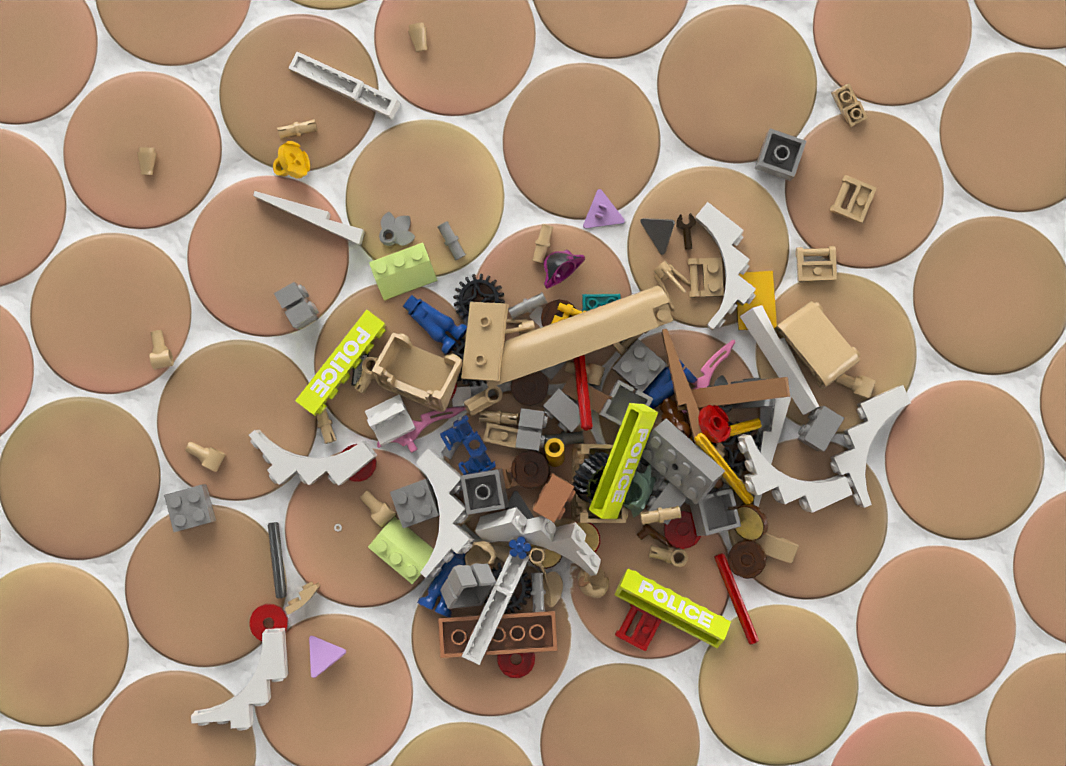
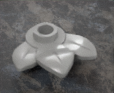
(398, 228)

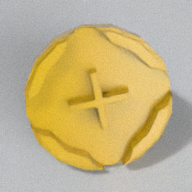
(293, 161)

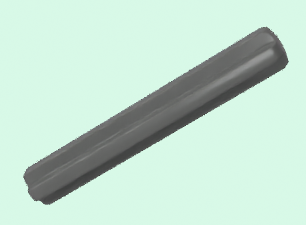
(277, 560)

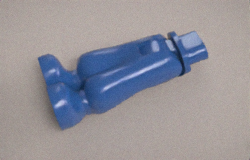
(435, 323)
(662, 386)
(435, 586)

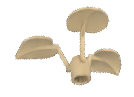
(552, 581)

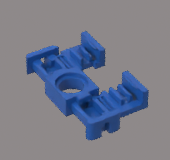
(479, 459)

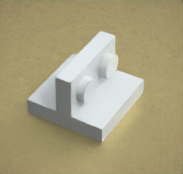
(390, 420)

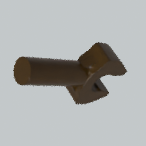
(686, 230)

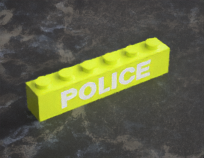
(340, 363)
(623, 461)
(672, 608)

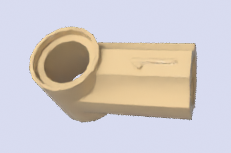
(482, 401)

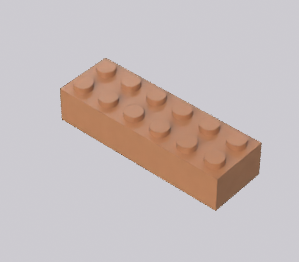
(553, 497)
(513, 635)

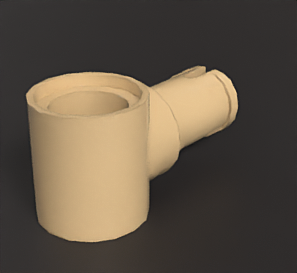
(160, 355)
(593, 371)
(367, 374)
(860, 385)
(210, 457)
(381, 512)
(667, 555)

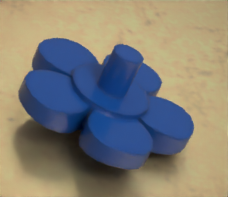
(519, 547)

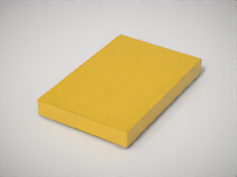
(765, 296)

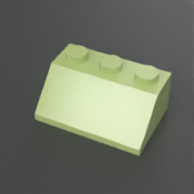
(403, 271)
(402, 549)

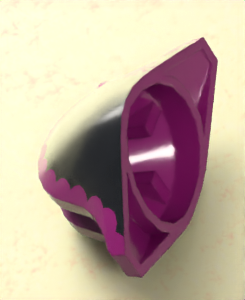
(560, 266)

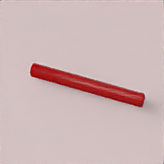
(583, 393)
(736, 598)

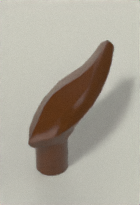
(653, 533)

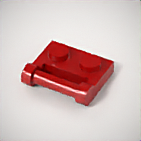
(643, 631)

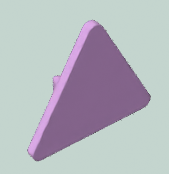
(602, 212)
(323, 655)

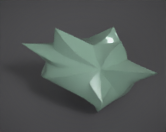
(639, 491)

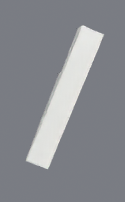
(345, 85)
(314, 216)
(779, 357)
(769, 439)
(494, 608)

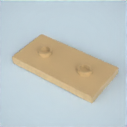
(484, 341)

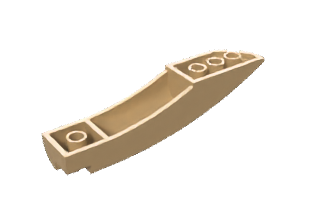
(583, 333)

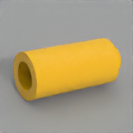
(554, 452)

